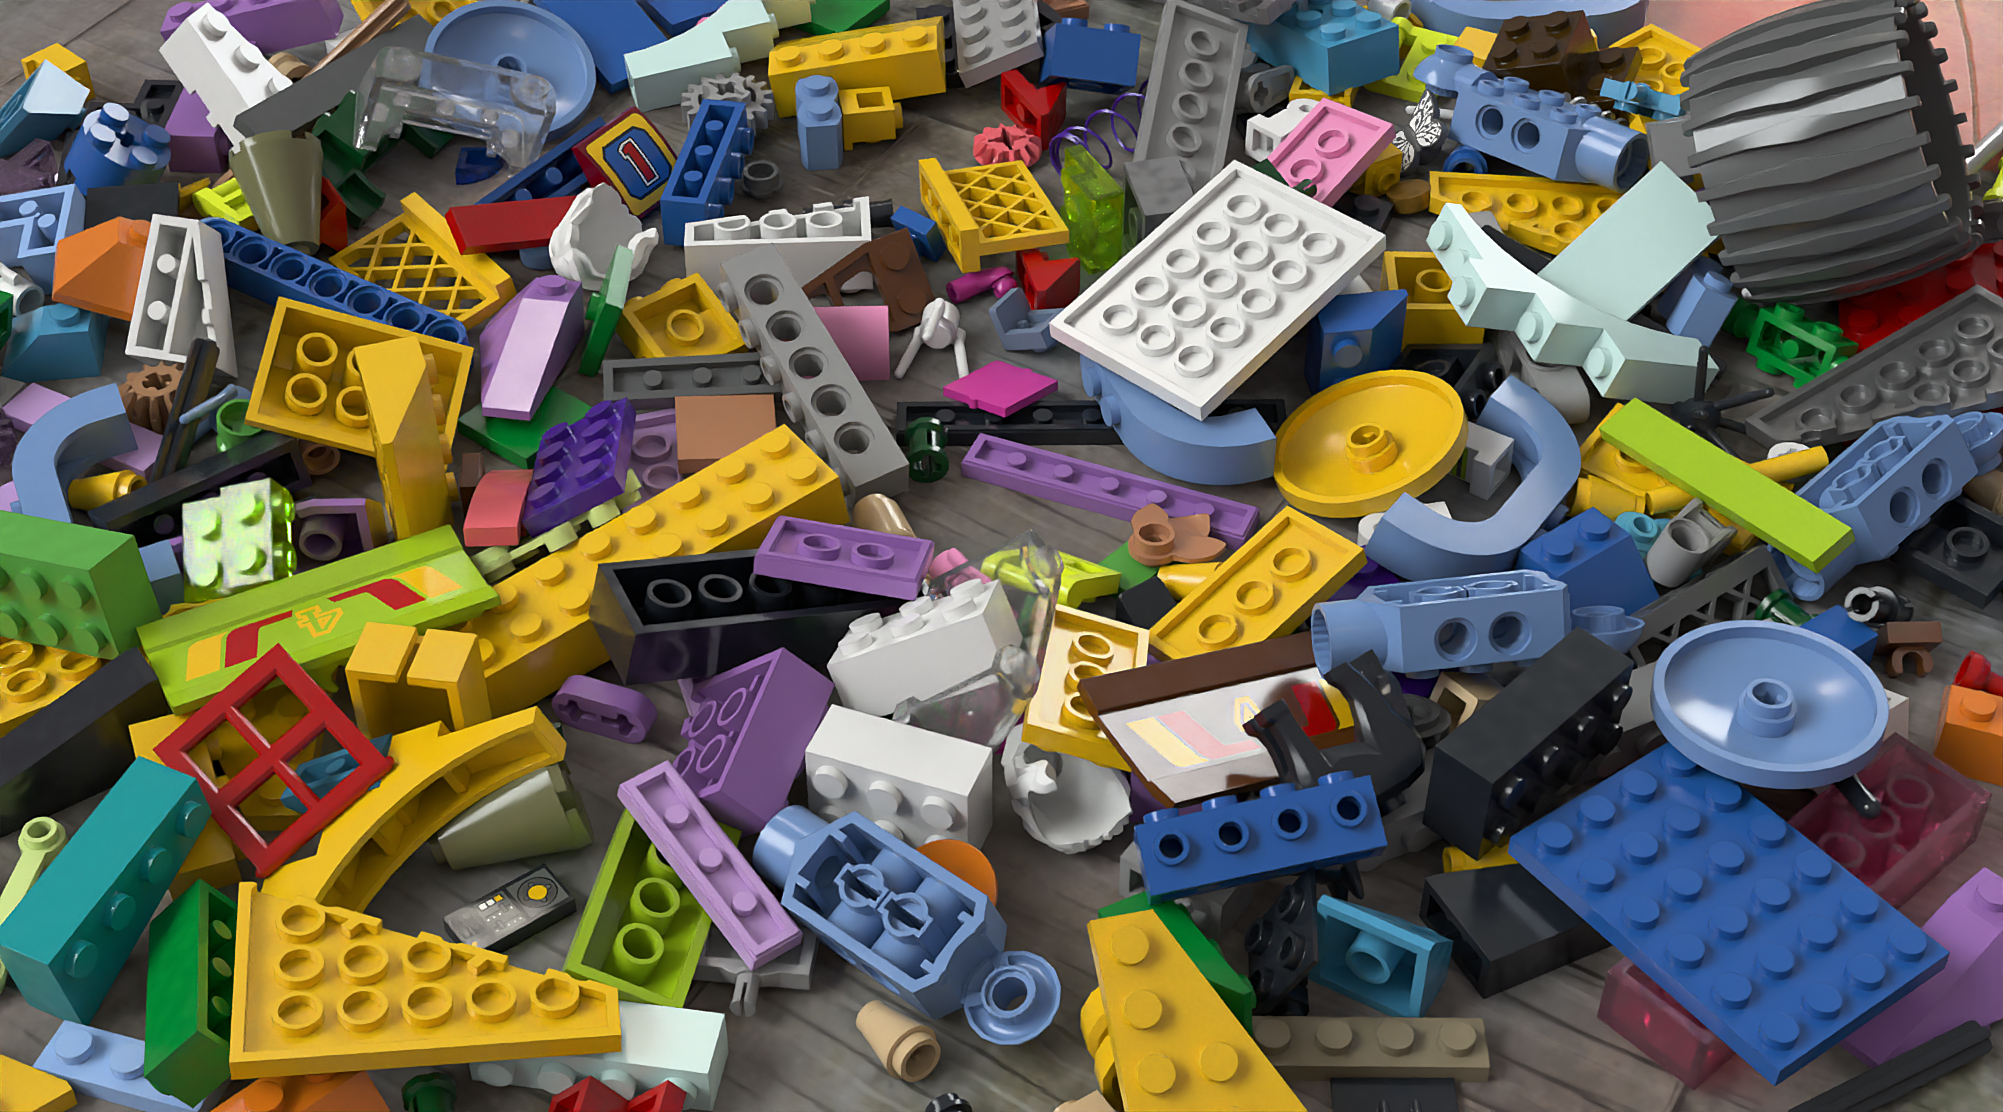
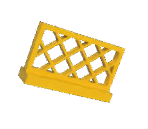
(960, 220)
(430, 236)

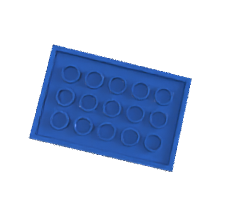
(1728, 909)

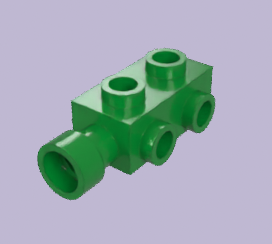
(1770, 334)

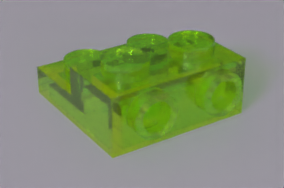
(1091, 211)
(237, 540)

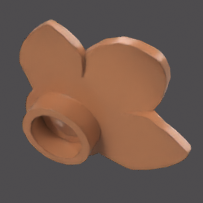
(1165, 539)

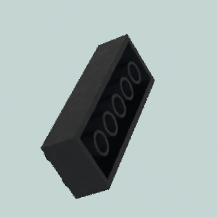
(714, 614)

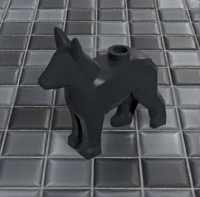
(1383, 747)

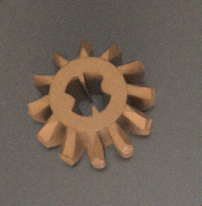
(150, 395)

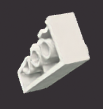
(805, 241)

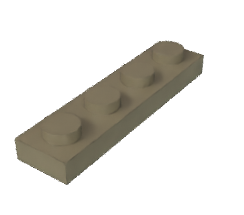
(1373, 1047)

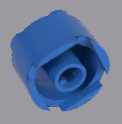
(117, 150)

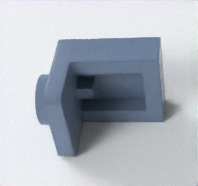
(1020, 326)

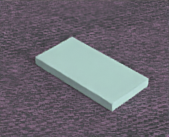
(1635, 246)

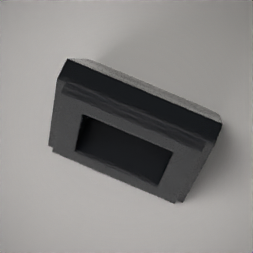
(1144, 603)

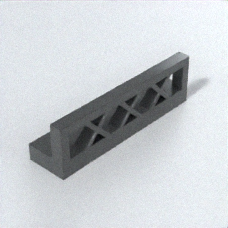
(657, 381)
(1703, 593)

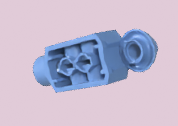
(1533, 126)
(1892, 486)
(1461, 624)
(906, 923)

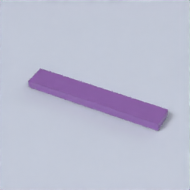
(1101, 487)

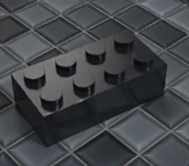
(1527, 743)

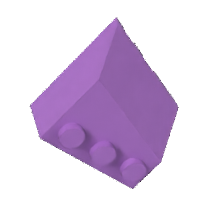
(752, 737)

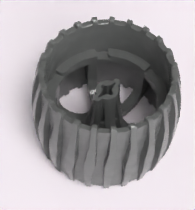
(1831, 151)

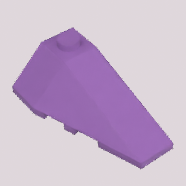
(529, 346)

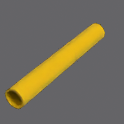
(1777, 469)

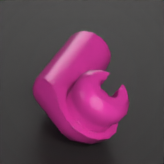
(976, 282)

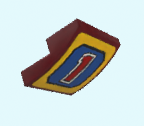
(630, 158)

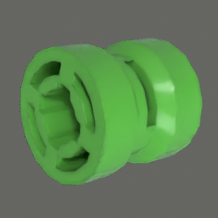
(231, 425)

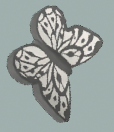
(1423, 136)

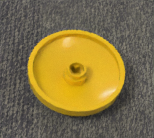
(1369, 443)

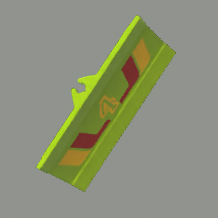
(316, 616)

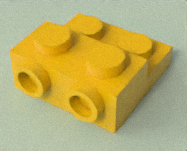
(679, 321)

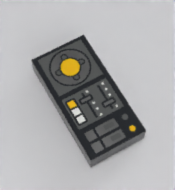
(512, 912)

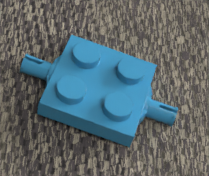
(1642, 100)

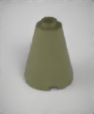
(282, 186)
(516, 822)

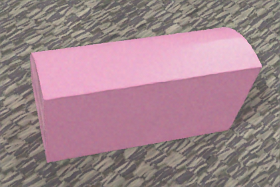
(861, 338)

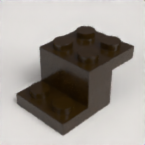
(1560, 56)

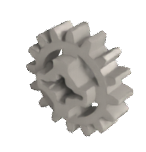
(737, 89)

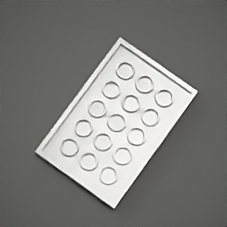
(1217, 288)

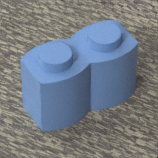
(819, 123)
(1698, 301)

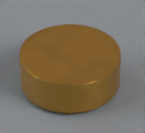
(1409, 196)

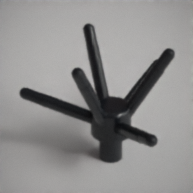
(1705, 416)

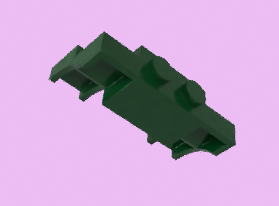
(348, 164)

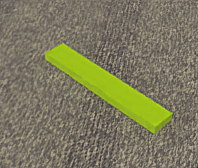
(1728, 485)

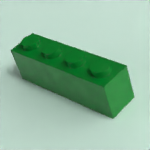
(190, 994)

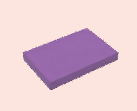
(844, 557)

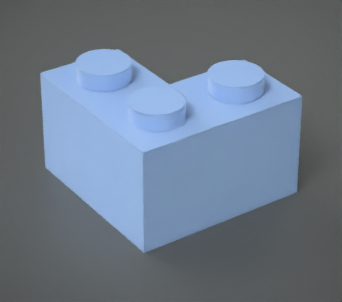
(33, 226)

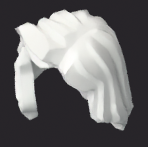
(589, 236)
(1063, 796)

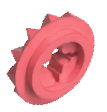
(993, 144)

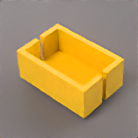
(416, 680)

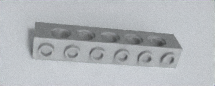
(765, 278)

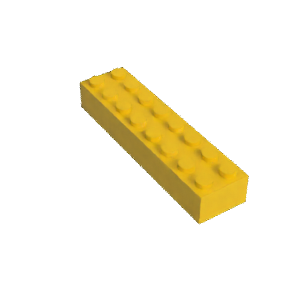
(543, 616)

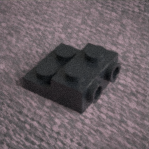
(1467, 368)
(1958, 551)

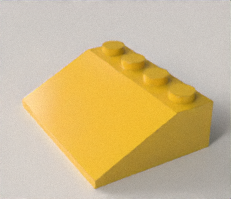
(896, 55)
(312, 380)
(406, 435)

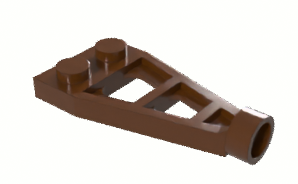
(896, 273)

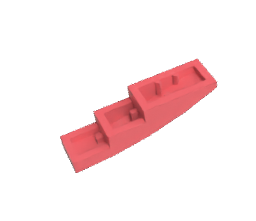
(498, 509)

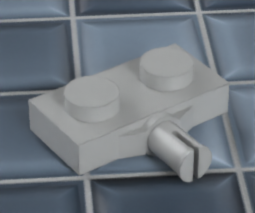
(723, 964)

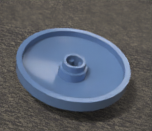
(525, 41)
(1769, 704)

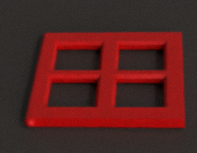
(274, 758)

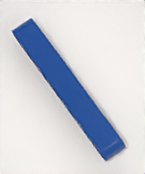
(274, 270)

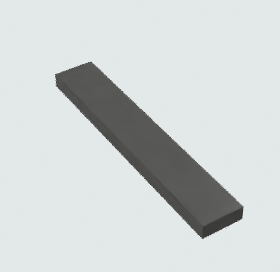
(305, 101)

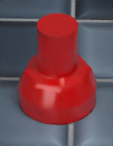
(1977, 675)

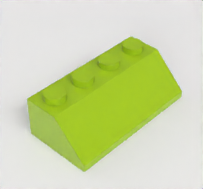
(640, 923)

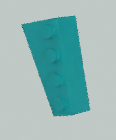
(101, 891)

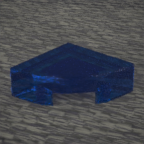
(475, 166)

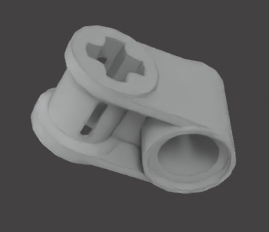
(1687, 545)

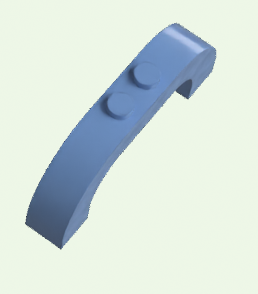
(1608, 18)
(65, 445)
(1545, 451)
(1205, 452)

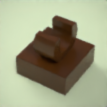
(1910, 641)

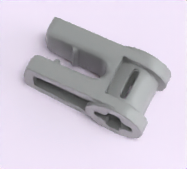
(1263, 87)

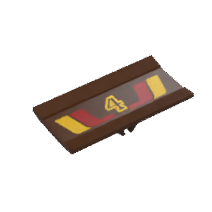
(1186, 715)

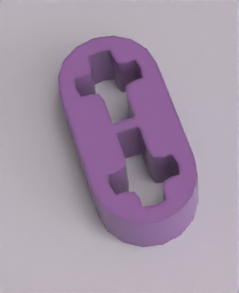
(604, 709)

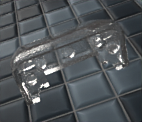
(455, 97)
(993, 700)

